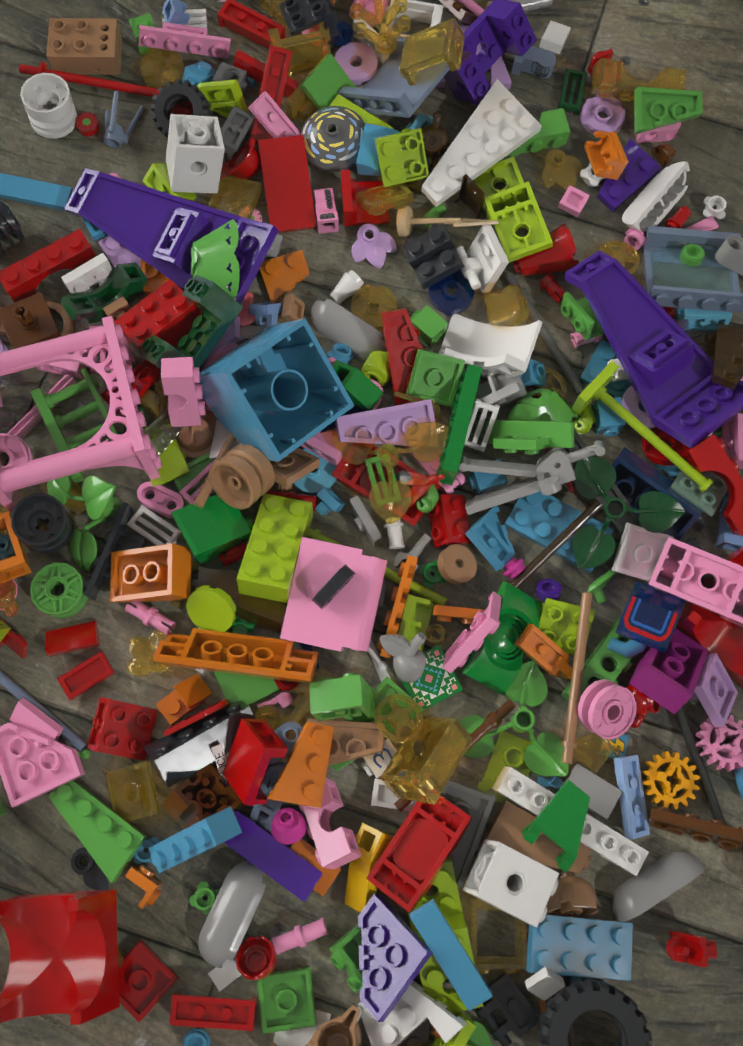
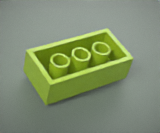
(274, 547)

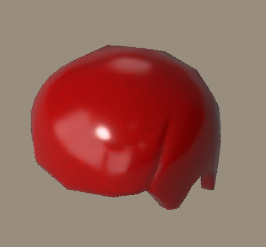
(256, 958)

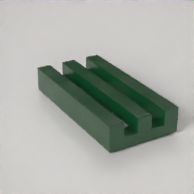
(569, 106)

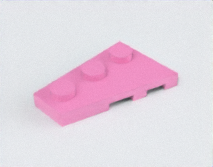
(481, 626)

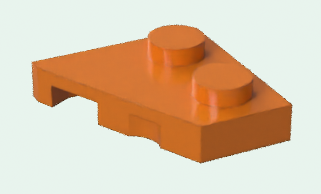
(283, 273)

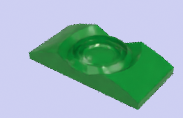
(499, 658)

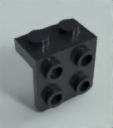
(307, 13)

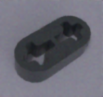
(333, 586)

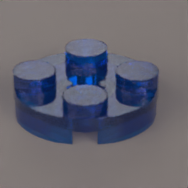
(451, 303)

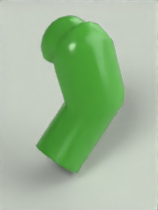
(428, 500)

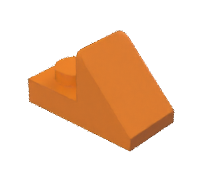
(184, 698)

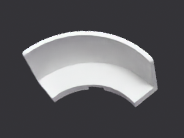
(489, 346)

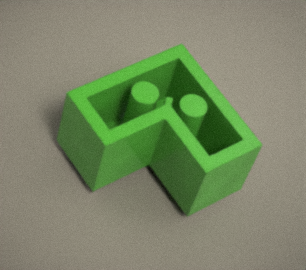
(342, 697)

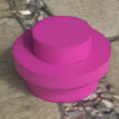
(513, 567)

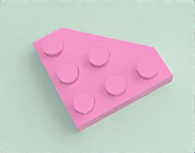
(34, 763)

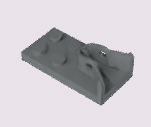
(476, 804)

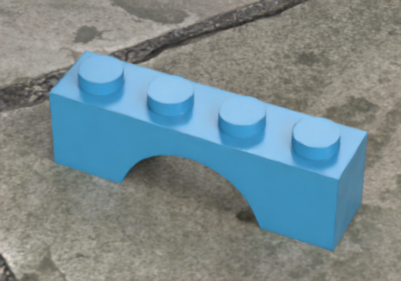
(195, 840)

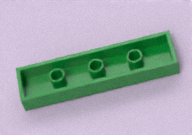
(459, 423)

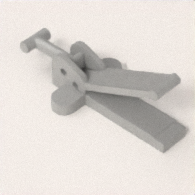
(546, 476)

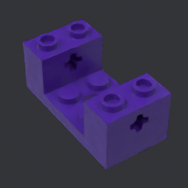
(498, 30)

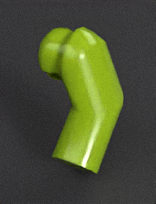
(586, 421)

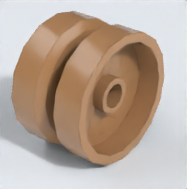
(242, 476)

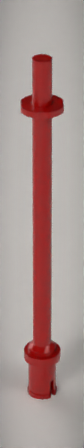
(93, 81)

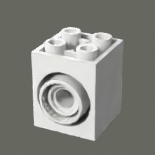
(194, 153)
(527, 885)

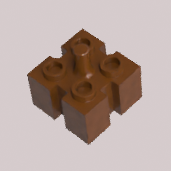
(200, 797)

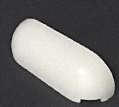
(657, 197)

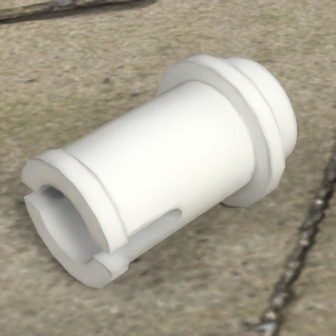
(395, 535)

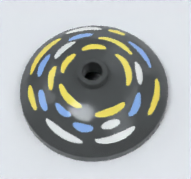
(337, 149)

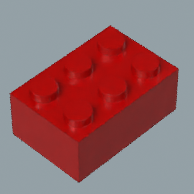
(161, 313)

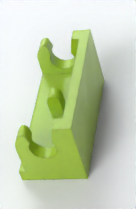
(415, 617)

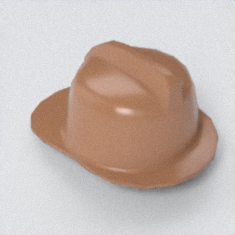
(198, 439)

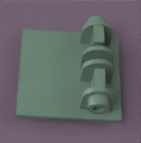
(707, 500)

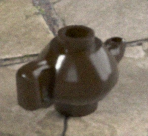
(435, 139)

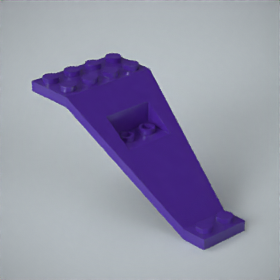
(164, 226)
(656, 353)

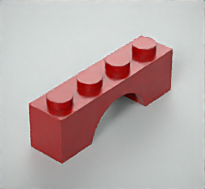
(25, 275)
(711, 457)

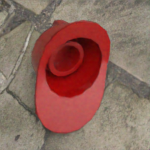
(244, 163)

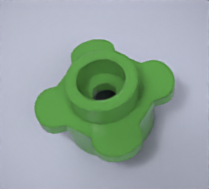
(198, 901)

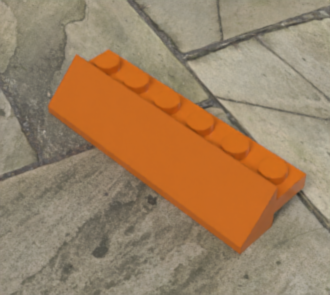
(238, 655)

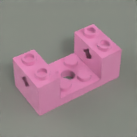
(680, 574)

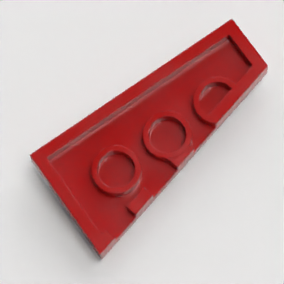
(401, 349)

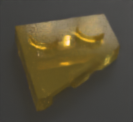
(590, 752)

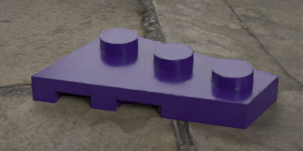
(635, 175)

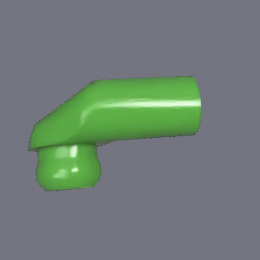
(435, 212)

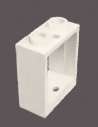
(419, 12)

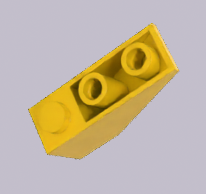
(371, 844)

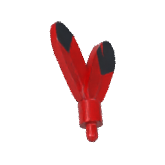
(420, 482)

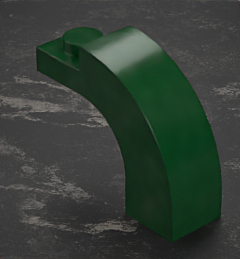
(125, 281)

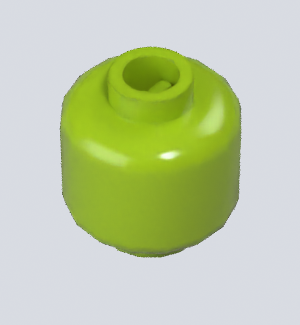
(377, 367)

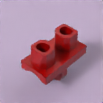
(691, 948)

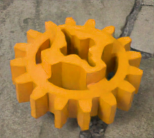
(668, 790)

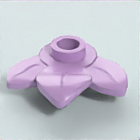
(372, 249)

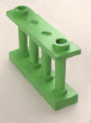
(56, 423)

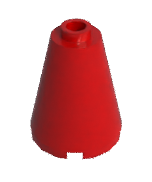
(551, 260)

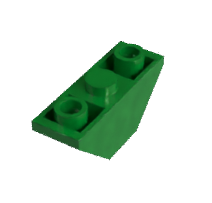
(357, 385)

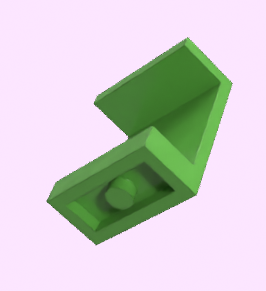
(581, 316)

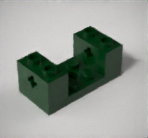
(207, 329)

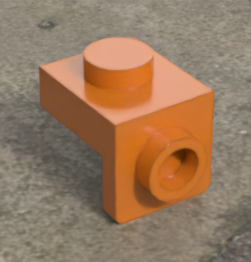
(144, 878)

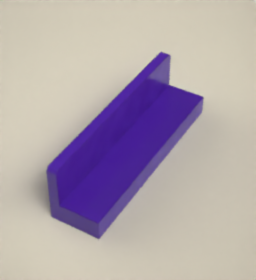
(274, 858)

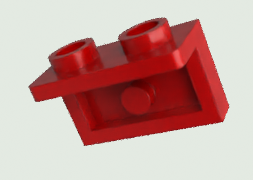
(449, 521)

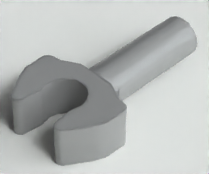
(415, 551)

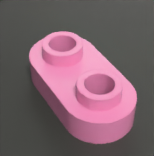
(161, 500)

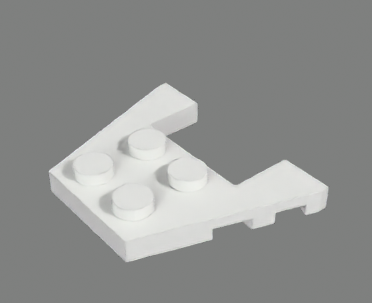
(408, 1015)

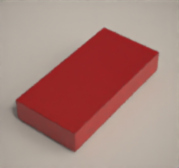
(86, 675)

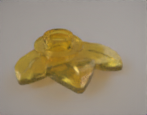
(562, 173)
(143, 650)

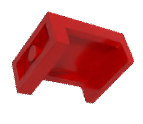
(249, 759)

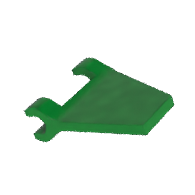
(562, 822)

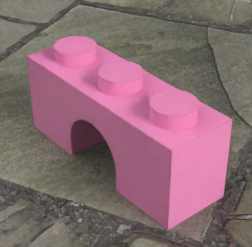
(184, 394)
(336, 846)

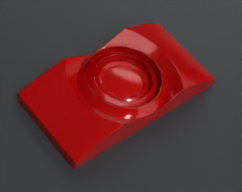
(357, 480)
(419, 851)

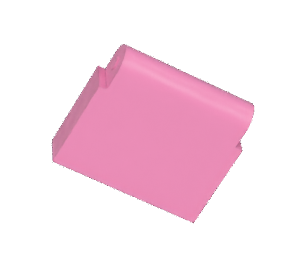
(350, 614)

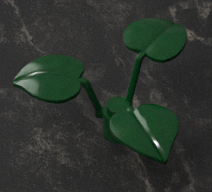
(595, 477)

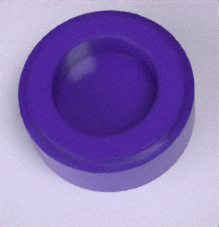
(548, 589)

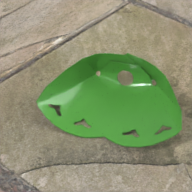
(213, 254)
(546, 408)

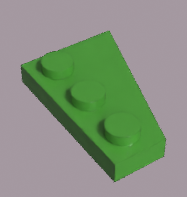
(664, 107)

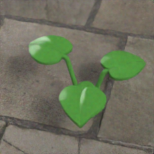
(99, 505)
(545, 752)

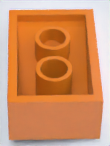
(151, 574)

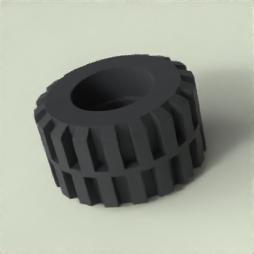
(171, 96)

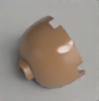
(572, 897)

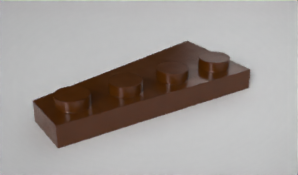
(700, 830)

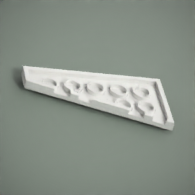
(487, 137)

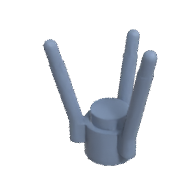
(114, 133)

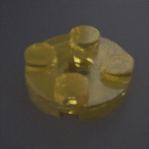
(161, 58)
(373, 295)

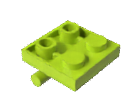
(402, 157)

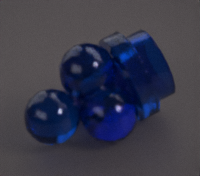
(346, 34)

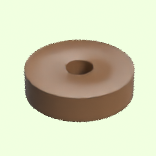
(465, 560)

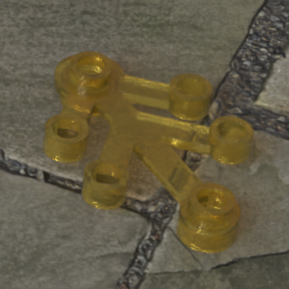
(385, 41)

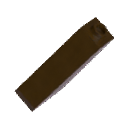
(257, 610)

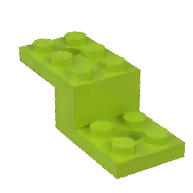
(514, 209)
(449, 903)

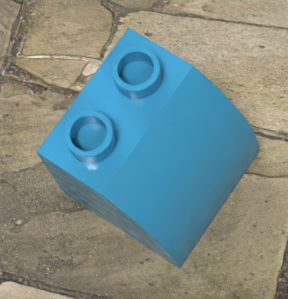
(280, 374)

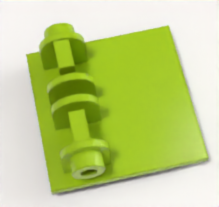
(560, 623)

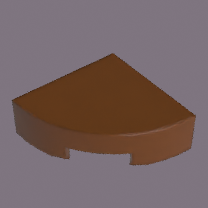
(663, 153)

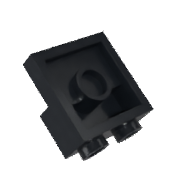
(433, 255)

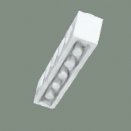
(595, 834)

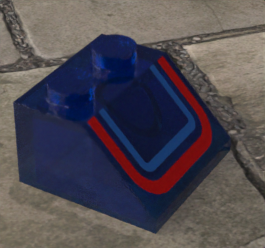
(650, 616)

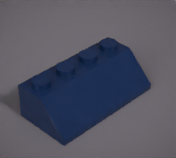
(638, 477)

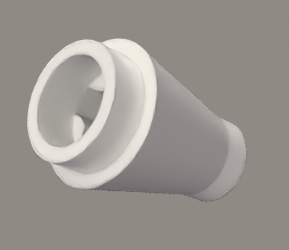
(346, 287)

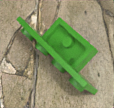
(530, 435)

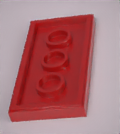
(287, 183)

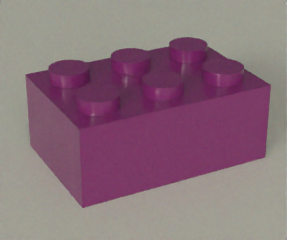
(671, 675)

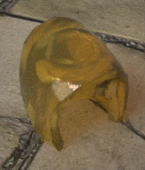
(506, 306)

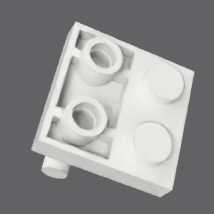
(483, 260)
(88, 276)

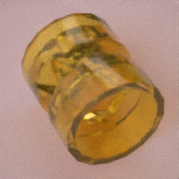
(155, 400)

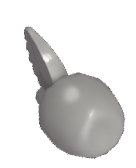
(408, 659)

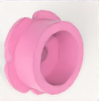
(635, 238)

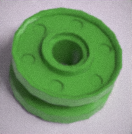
(45, 585)

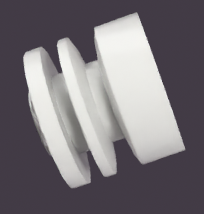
(49, 105)

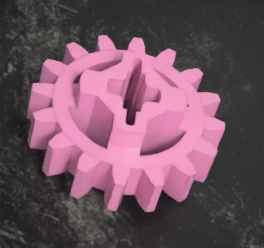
(726, 755)

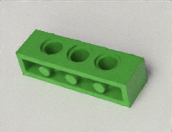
(593, 665)

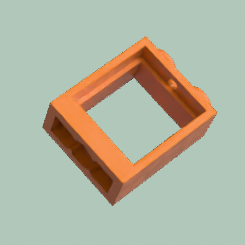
(16, 565)

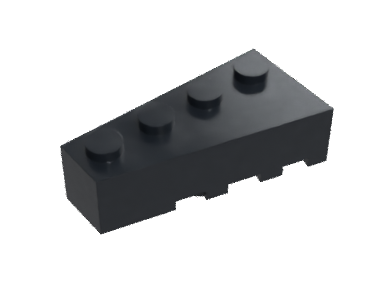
(190, 747)

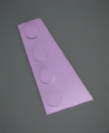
(384, 424)

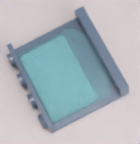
(683, 286)

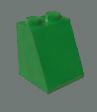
(212, 528)

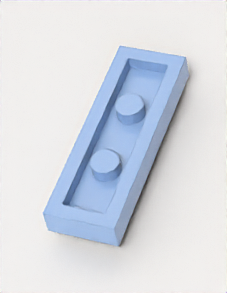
(632, 797)

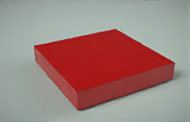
(143, 980)

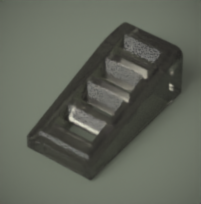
(162, 440)

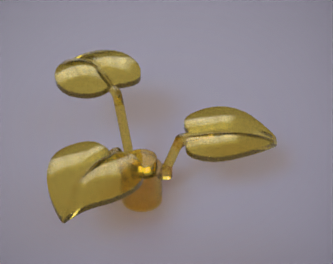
(394, 498)

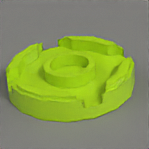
(211, 609)

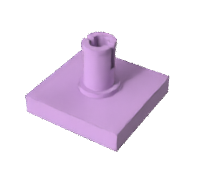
(715, 690)

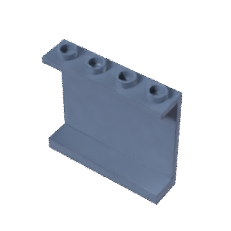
(390, 93)

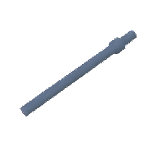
(20, 693)

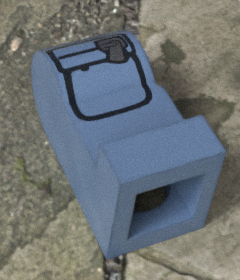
(535, 61)

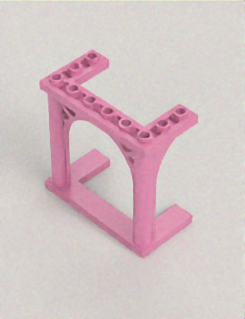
(128, 449)

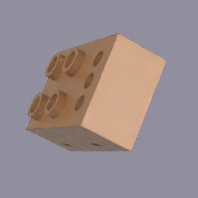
(85, 45)

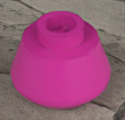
(288, 826)

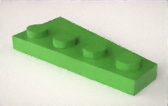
(100, 829)

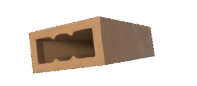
(508, 829)

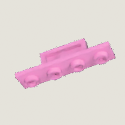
(184, 39)

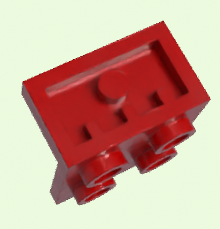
(353, 212)
(121, 729)

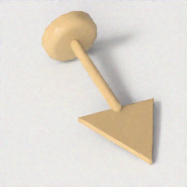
(406, 221)

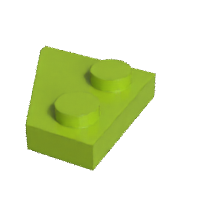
(223, 96)

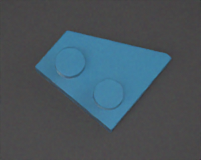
(492, 539)

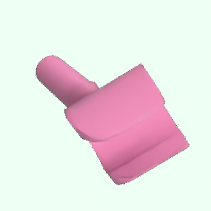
(284, 699)

